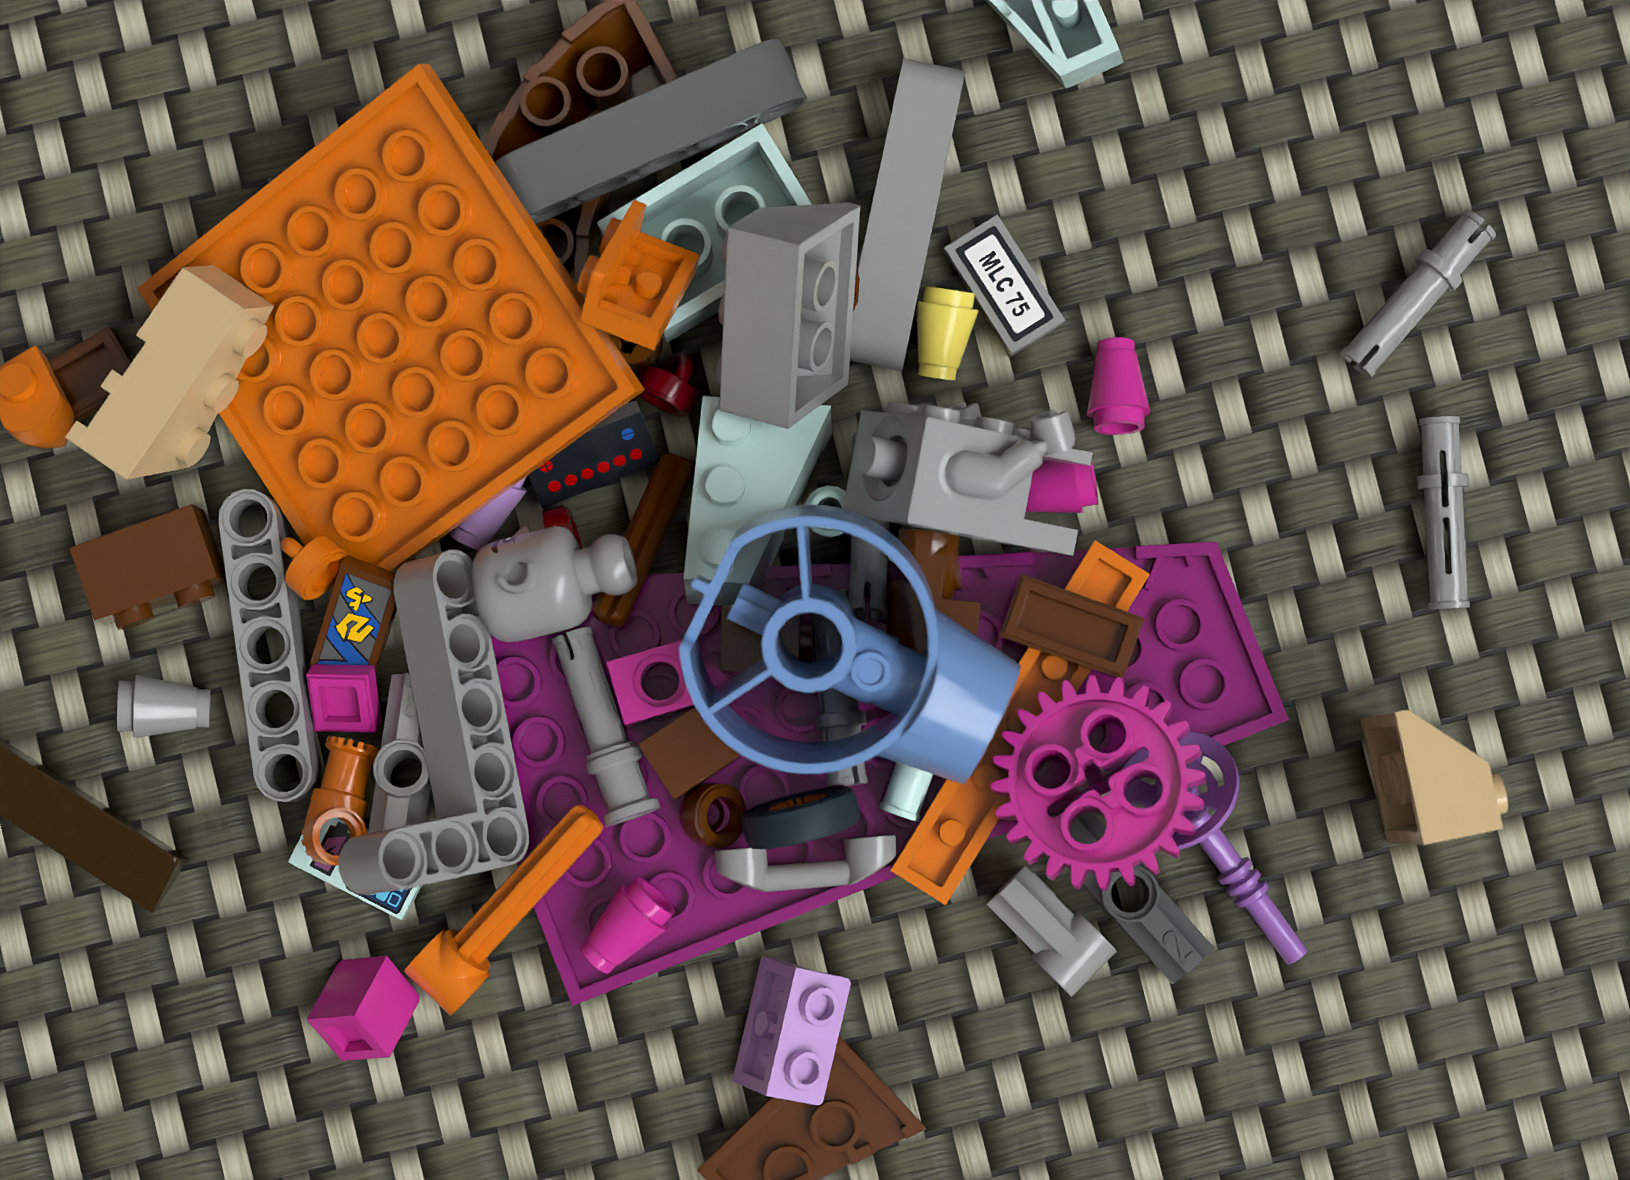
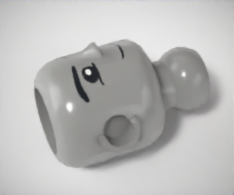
(546, 581)

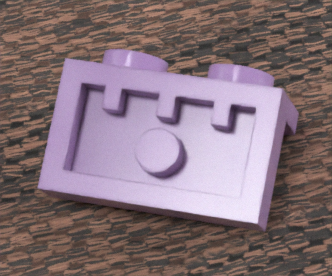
(791, 1031)

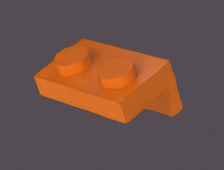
(634, 281)

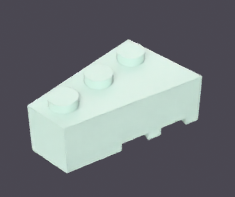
(1064, 35)
(740, 475)

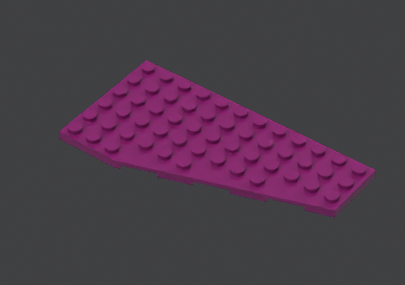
(1188, 651)

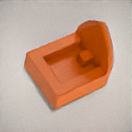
(34, 402)

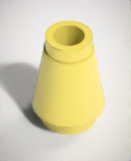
(943, 330)

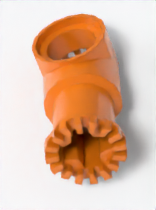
(339, 795)

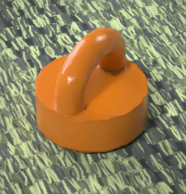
(313, 566)

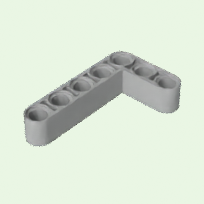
(463, 739)

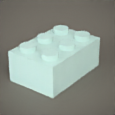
(701, 205)

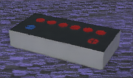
(600, 456)

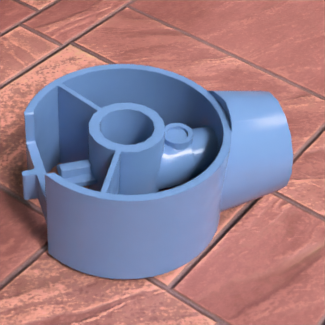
(938, 702)

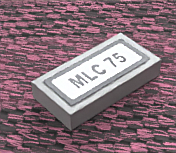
(1004, 285)

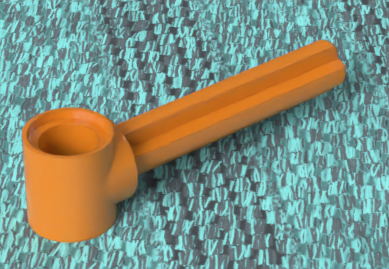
(457, 961)

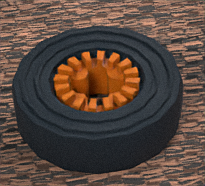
(800, 817)

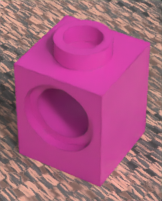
(627, 679)

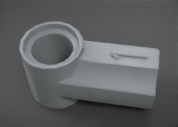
(1060, 939)

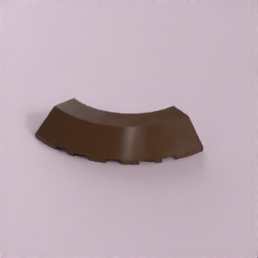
(590, 69)

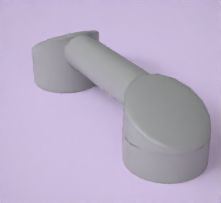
(862, 859)

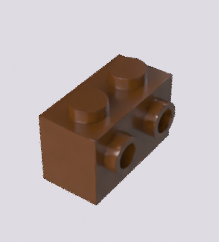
(149, 567)

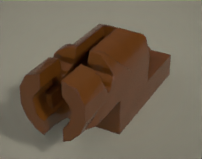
(940, 564)

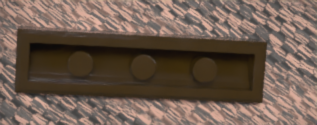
(85, 830)

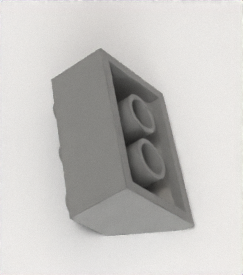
(787, 310)

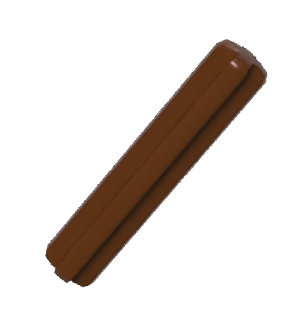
(647, 532)

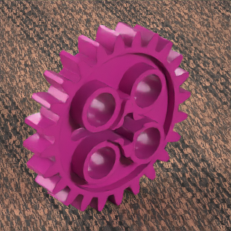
(1065, 734)

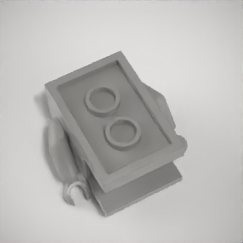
(959, 472)

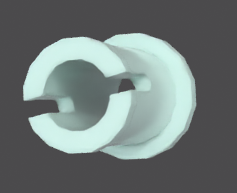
(827, 496)
(906, 792)

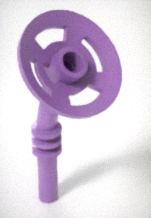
(1208, 834)

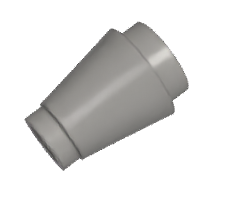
(160, 707)

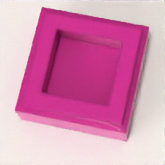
(344, 698)

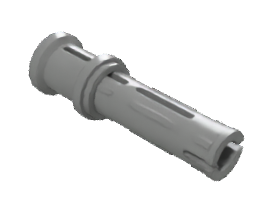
(612, 756)

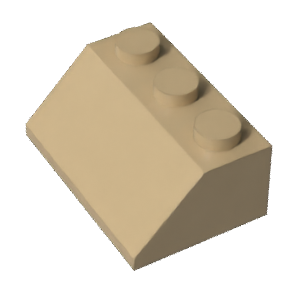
(1429, 782)

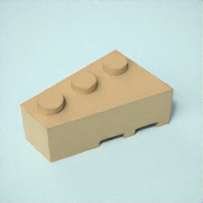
(179, 378)

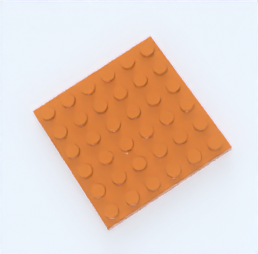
(412, 332)

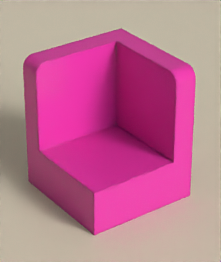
(364, 1008)

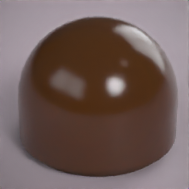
(694, 814)

